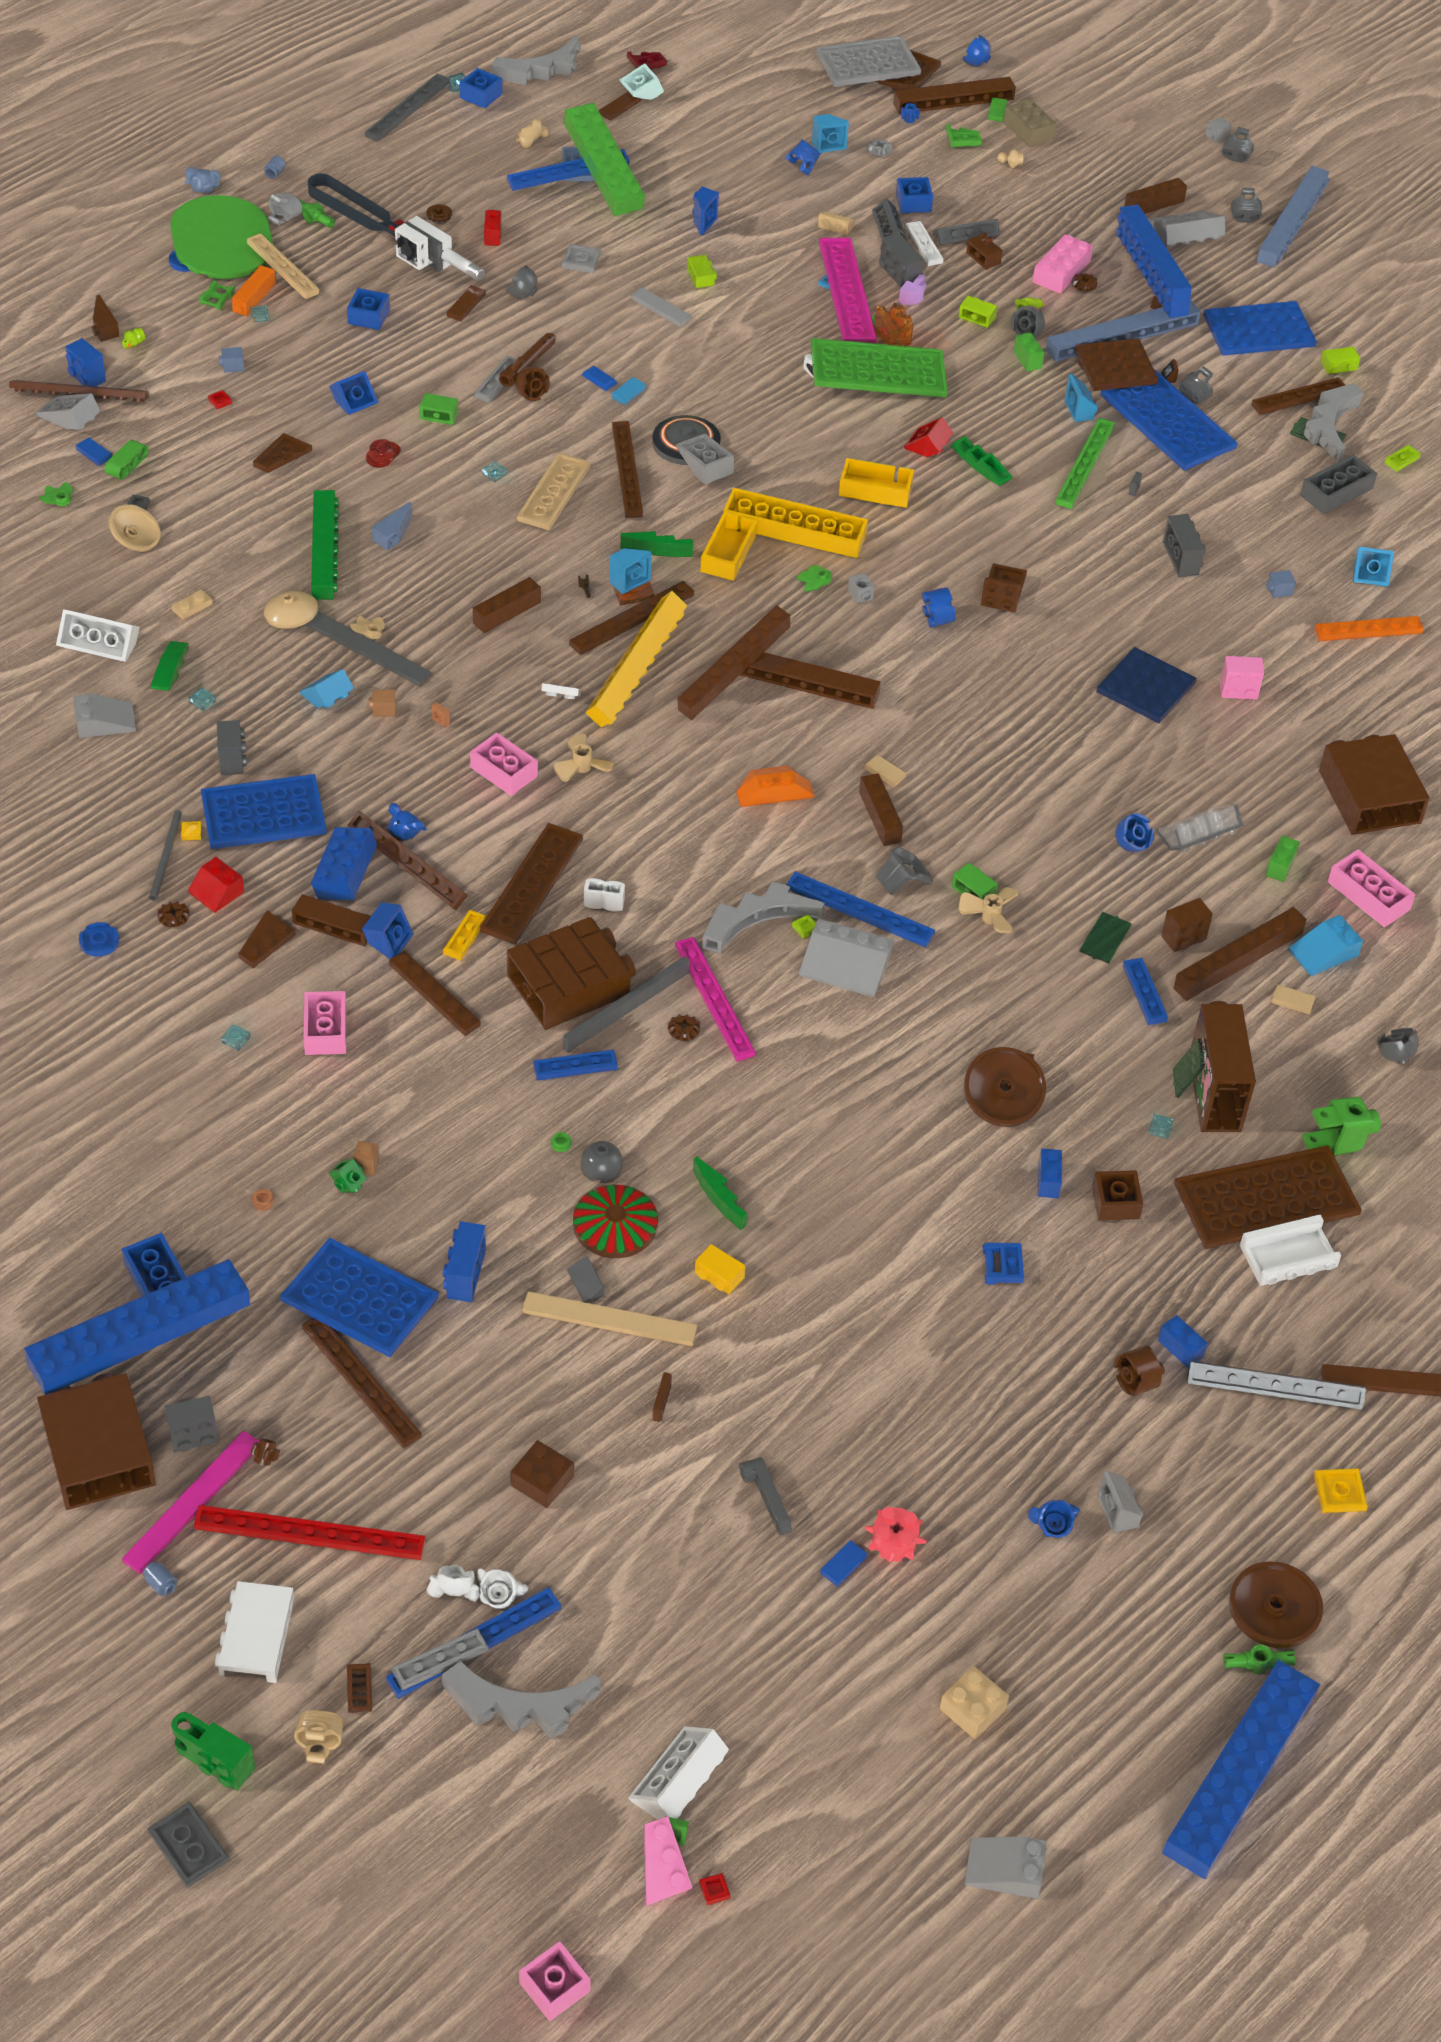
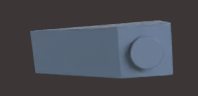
(392, 528)

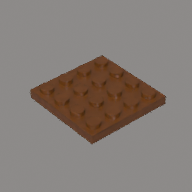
(928, 68)
(1116, 364)

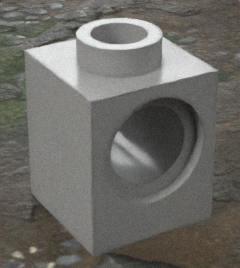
(861, 588)

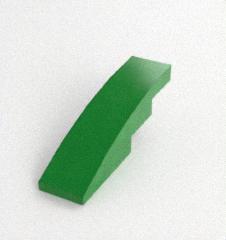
(979, 460)
(657, 545)
(169, 665)
(716, 1189)

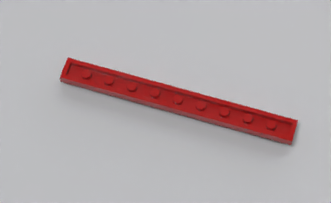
(309, 1532)

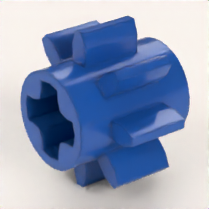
(910, 113)

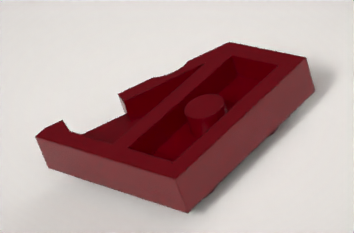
(652, 60)

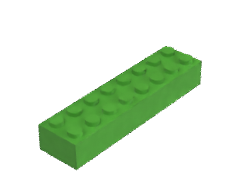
(604, 159)

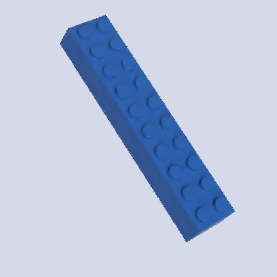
(1154, 261)
(137, 1327)
(1240, 1769)

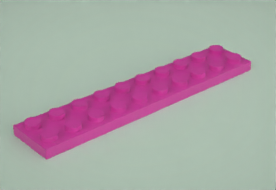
(847, 290)

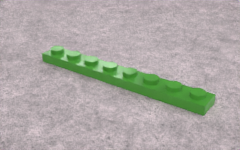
(1085, 463)

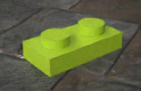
(1402, 458)

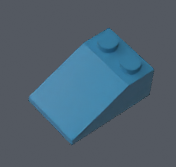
(1327, 946)

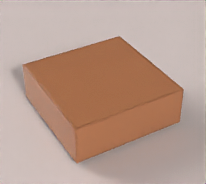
(440, 714)

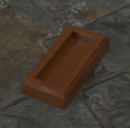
(662, 1397)

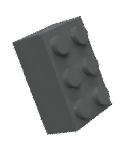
(900, 259)
(1183, 545)

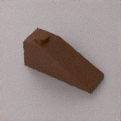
(104, 323)

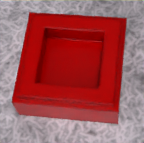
(219, 399)
(714, 1889)

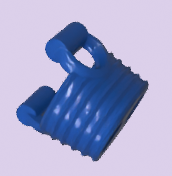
(806, 153)

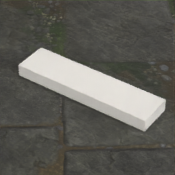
(924, 243)

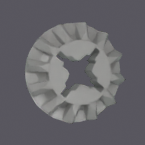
(876, 149)

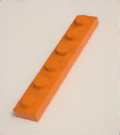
(1368, 628)

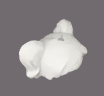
(453, 1582)
(501, 1582)

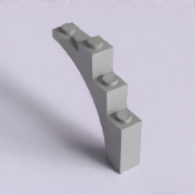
(542, 67)
(1330, 407)
(776, 903)
(516, 1708)

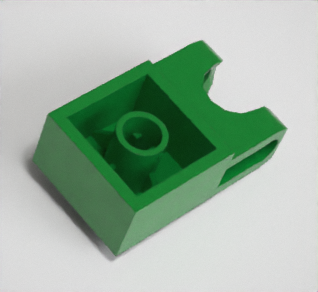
(214, 1750)

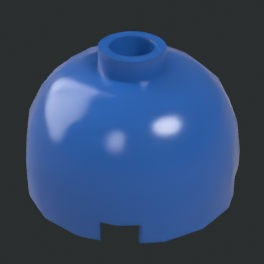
(978, 52)
(1134, 833)

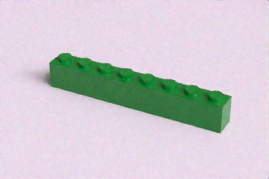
(324, 545)

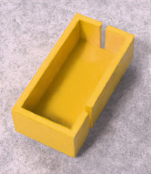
(876, 483)
(728, 546)

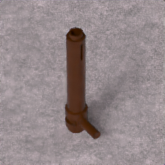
(509, 375)

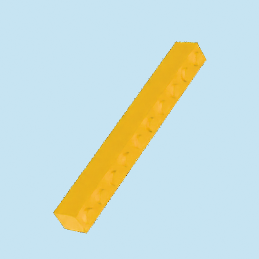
(636, 660)

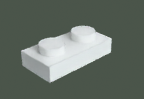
(552, 690)

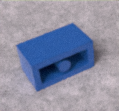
(1049, 1173)
(1182, 1341)

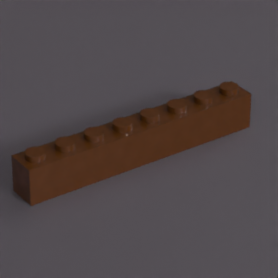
(955, 94)
(733, 662)
(814, 679)
(1239, 953)

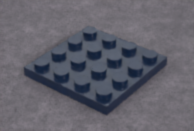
(1146, 685)

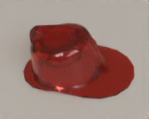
(382, 453)

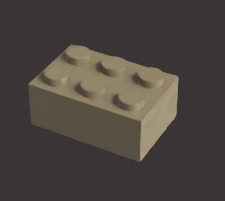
(1029, 122)

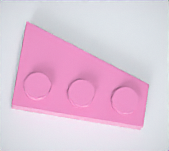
(664, 1865)

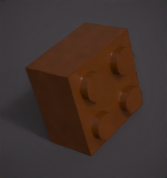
(1186, 924)
(1117, 1195)
(542, 1474)

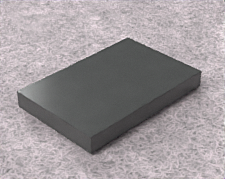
(188, 1844)

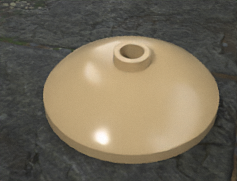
(134, 528)
(290, 609)

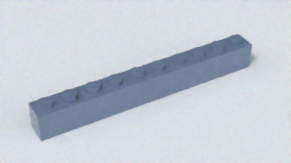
(1293, 216)
(1135, 326)

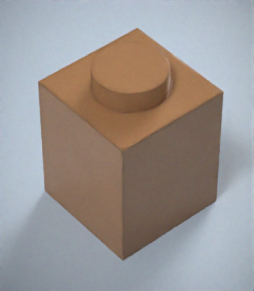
(383, 703)
(367, 1156)

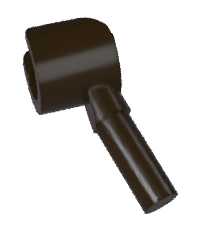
(584, 583)

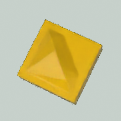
(191, 830)

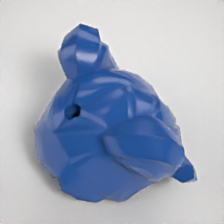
(408, 825)
(1055, 1512)

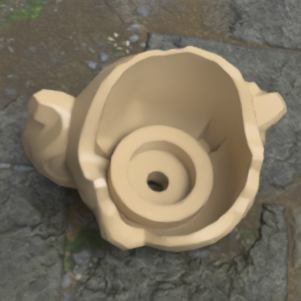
(531, 133)

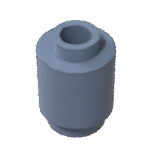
(274, 167)
(160, 1578)

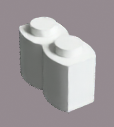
(604, 894)

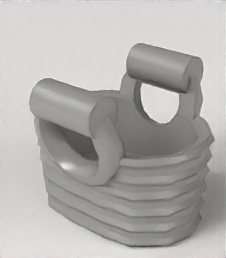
(285, 206)

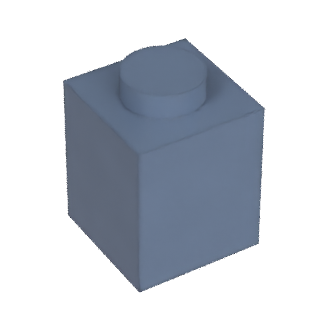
(232, 359)
(1281, 584)

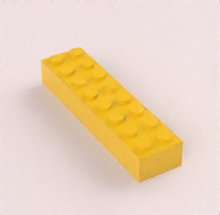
(800, 522)

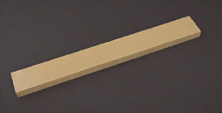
(610, 1318)

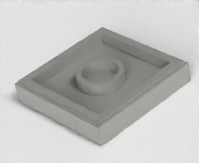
(581, 258)

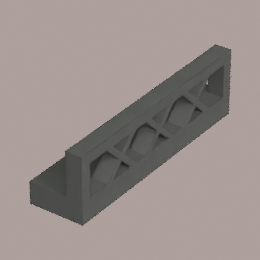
(892, 221)
(967, 231)

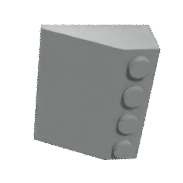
(1189, 227)
(846, 957)

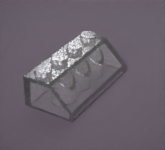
(1201, 827)

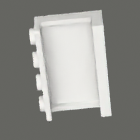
(1289, 1250)
(255, 1630)

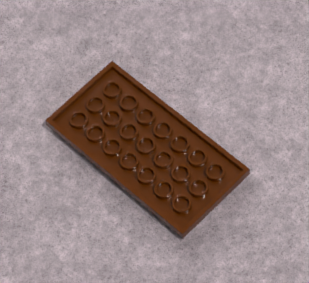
(1266, 1194)

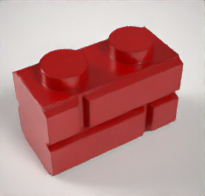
(492, 227)

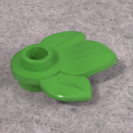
(57, 496)
(815, 577)

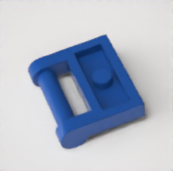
(1010, 1262)

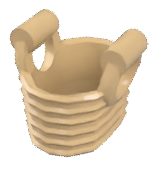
(321, 1729)

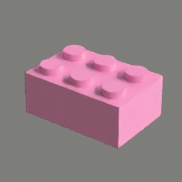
(504, 764)
(325, 1022)

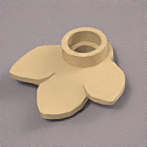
(370, 629)

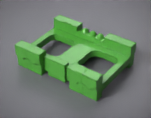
(211, 293)

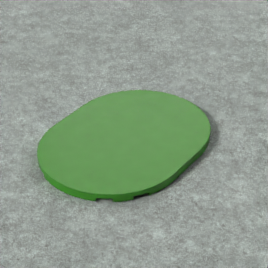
(213, 236)

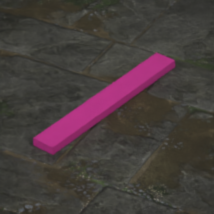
(715, 1000)
(186, 1507)

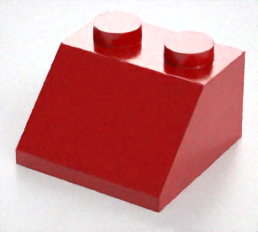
(930, 438)
(216, 885)

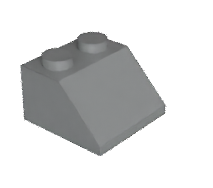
(1119, 1503)

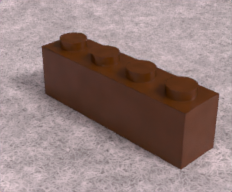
(1158, 195)
(506, 605)
(881, 809)
(330, 919)

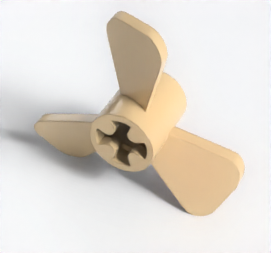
(581, 761)
(989, 907)

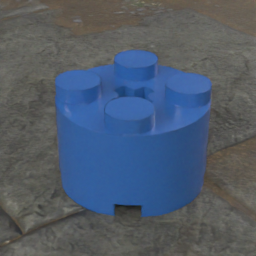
(938, 607)

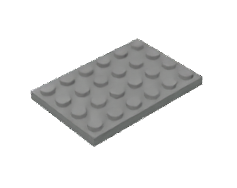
(868, 61)

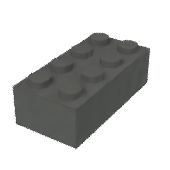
(1338, 484)

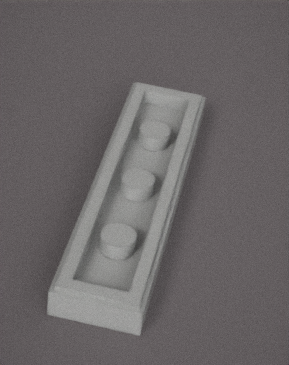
(661, 307)
(492, 385)
(439, 1659)

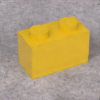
(719, 1269)

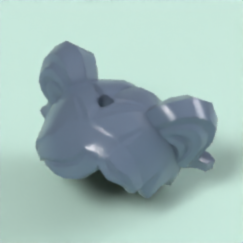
(202, 180)

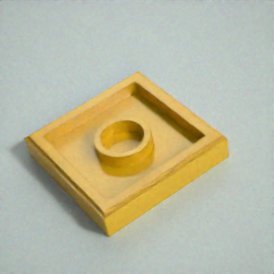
(1340, 1490)

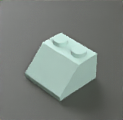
(642, 83)

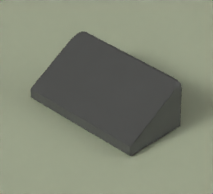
(586, 1280)

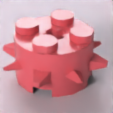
(895, 1534)

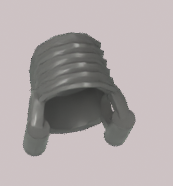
(1238, 149)
(1246, 209)
(1196, 389)

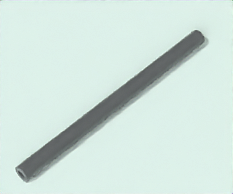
(165, 855)

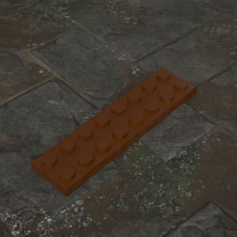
(531, 883)

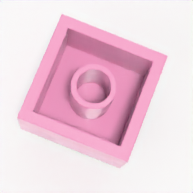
(1241, 677)
(554, 1981)

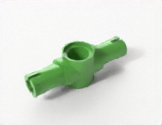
(316, 213)
(1249, 1662)

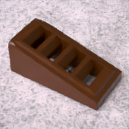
(355, 1669)

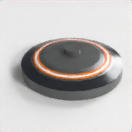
(679, 429)

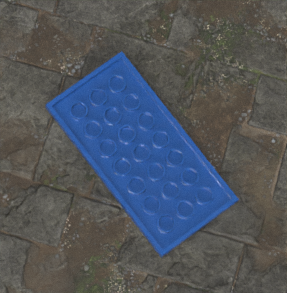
(1171, 422)

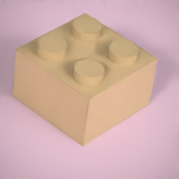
(974, 1702)

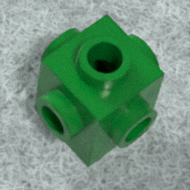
(348, 1176)

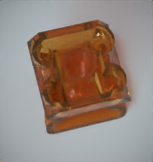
(893, 326)

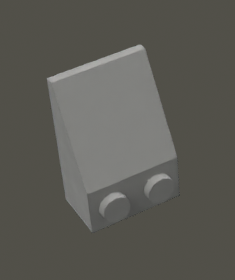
(70, 410)
(706, 458)
(103, 715)
(1006, 1865)

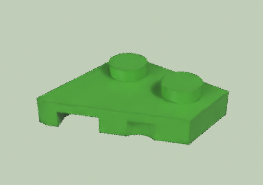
(963, 137)

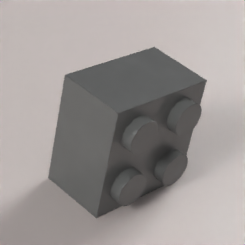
(231, 747)
(191, 1424)

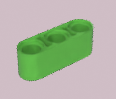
(126, 459)

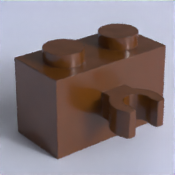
(984, 251)

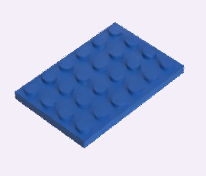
(1259, 328)
(263, 811)
(359, 1297)

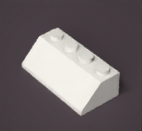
(97, 635)
(679, 1772)

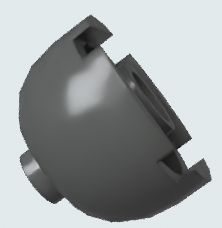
(523, 283)
(1028, 320)
(1399, 1045)
(601, 1162)

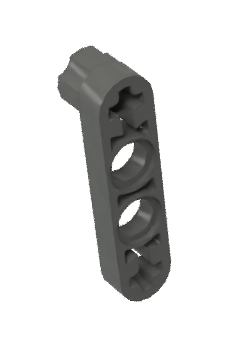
(757, 1470)

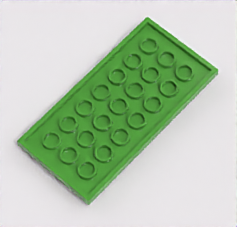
(878, 367)

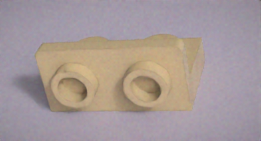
(835, 223)

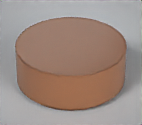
(263, 1199)

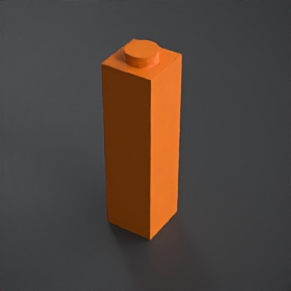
(253, 290)

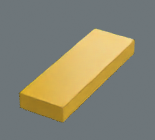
(464, 935)

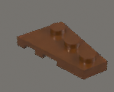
(281, 452)
(265, 939)

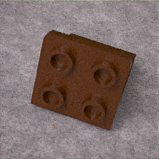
(1003, 587)

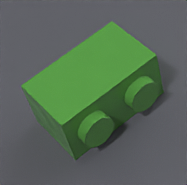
(1028, 351)
(439, 409)
(1282, 858)
(973, 881)

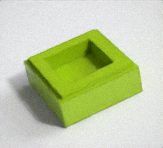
(804, 926)

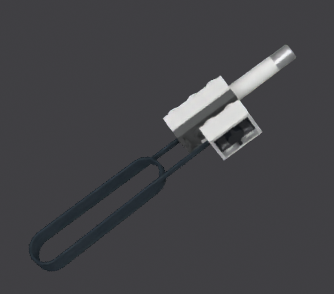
(417, 240)

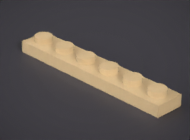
(283, 266)

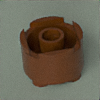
(1139, 1370)

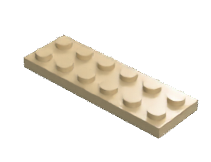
(553, 491)

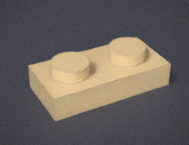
(192, 604)

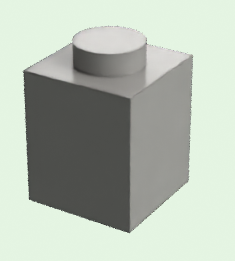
(1218, 130)

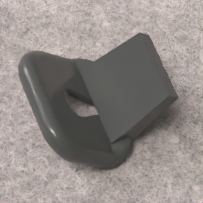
(896, 874)

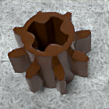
(265, 1451)

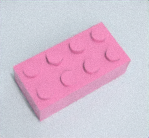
(1062, 262)
(1371, 888)

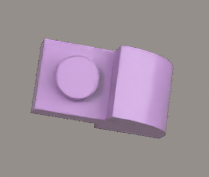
(913, 292)

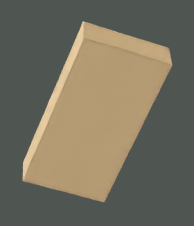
(886, 770)
(1293, 999)

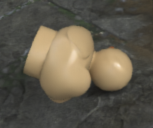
(1014, 158)

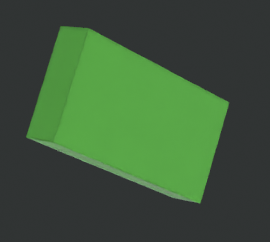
(997, 109)

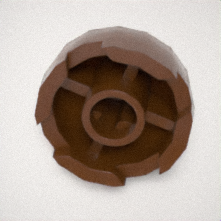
(532, 383)

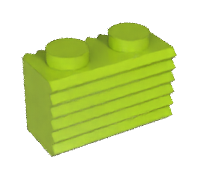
(701, 271)
(978, 311)
(1340, 360)

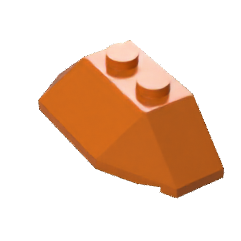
(773, 786)

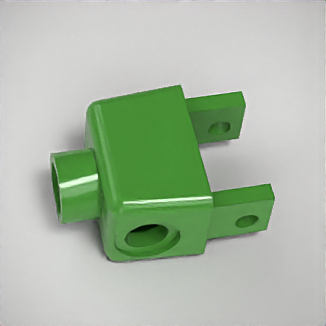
(1344, 1116)

